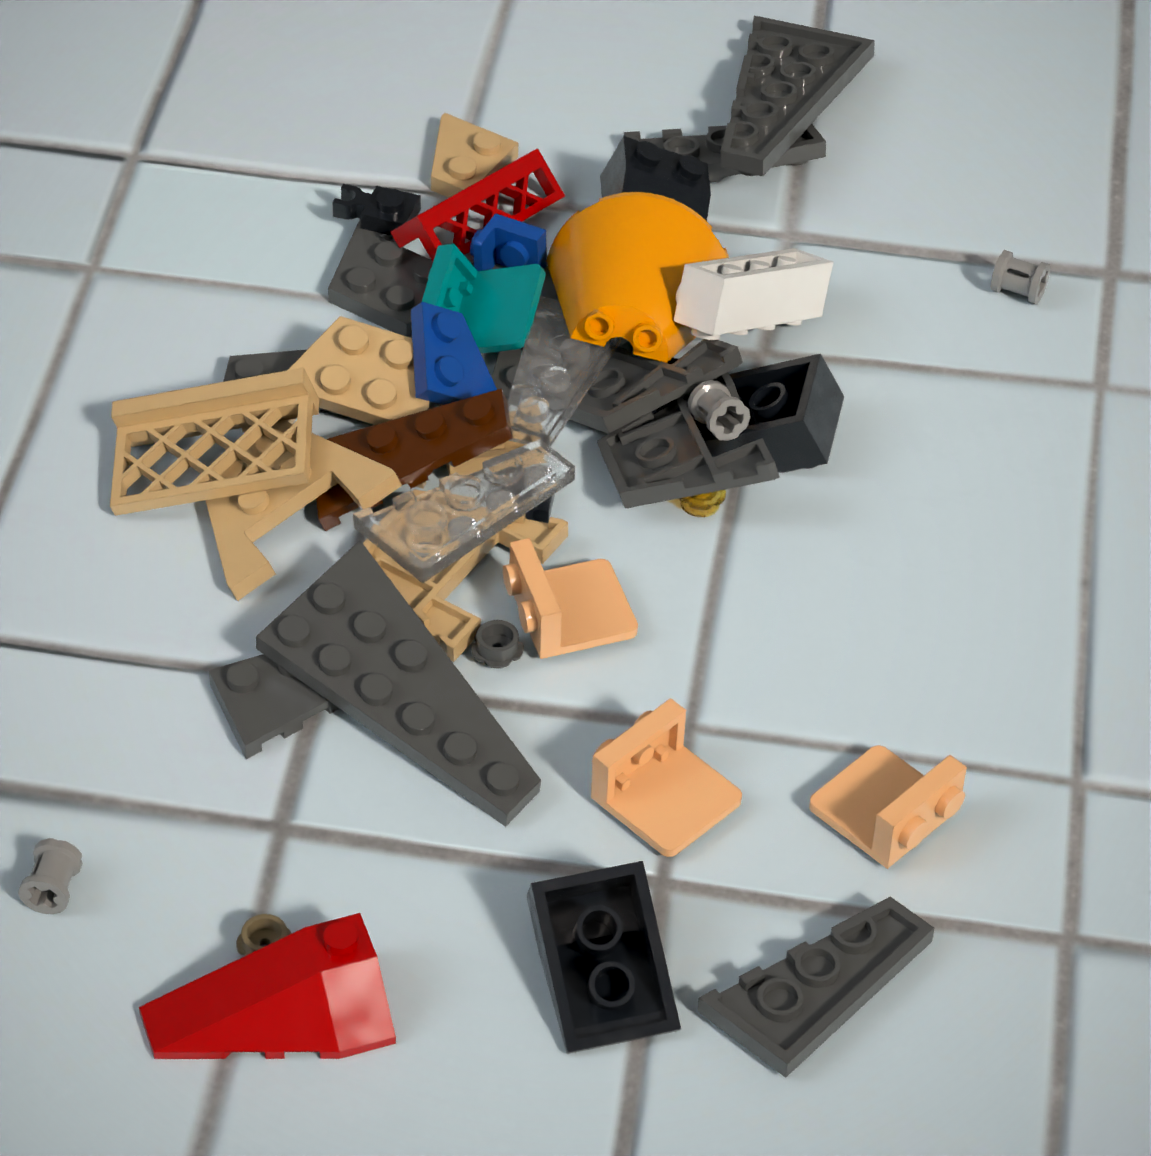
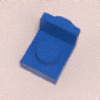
(508, 244)

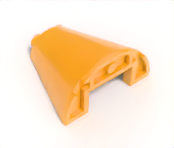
(622, 268)

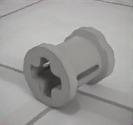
(1020, 276)
(713, 405)
(50, 877)

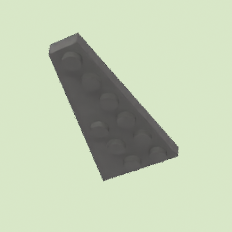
(784, 87)
(382, 666)

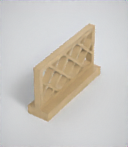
(212, 412)

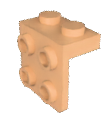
(567, 605)
(659, 784)
(888, 803)

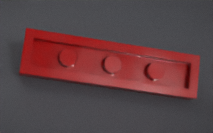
(473, 197)

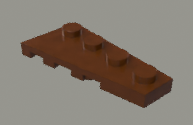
(421, 444)

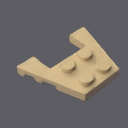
(362, 373)
(248, 516)
(447, 623)

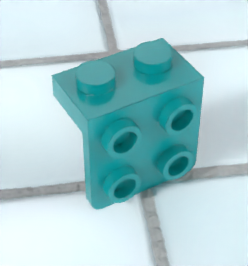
(494, 302)

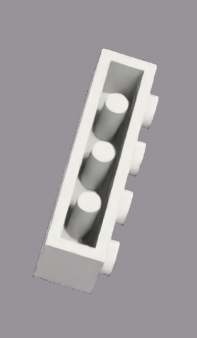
(752, 292)

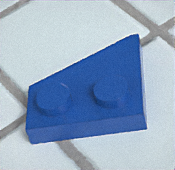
(446, 356)

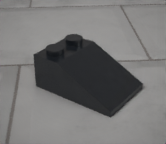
(650, 169)
(791, 408)
(603, 957)

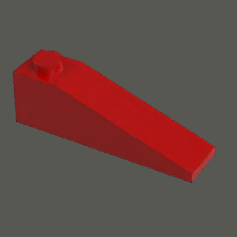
(294, 995)

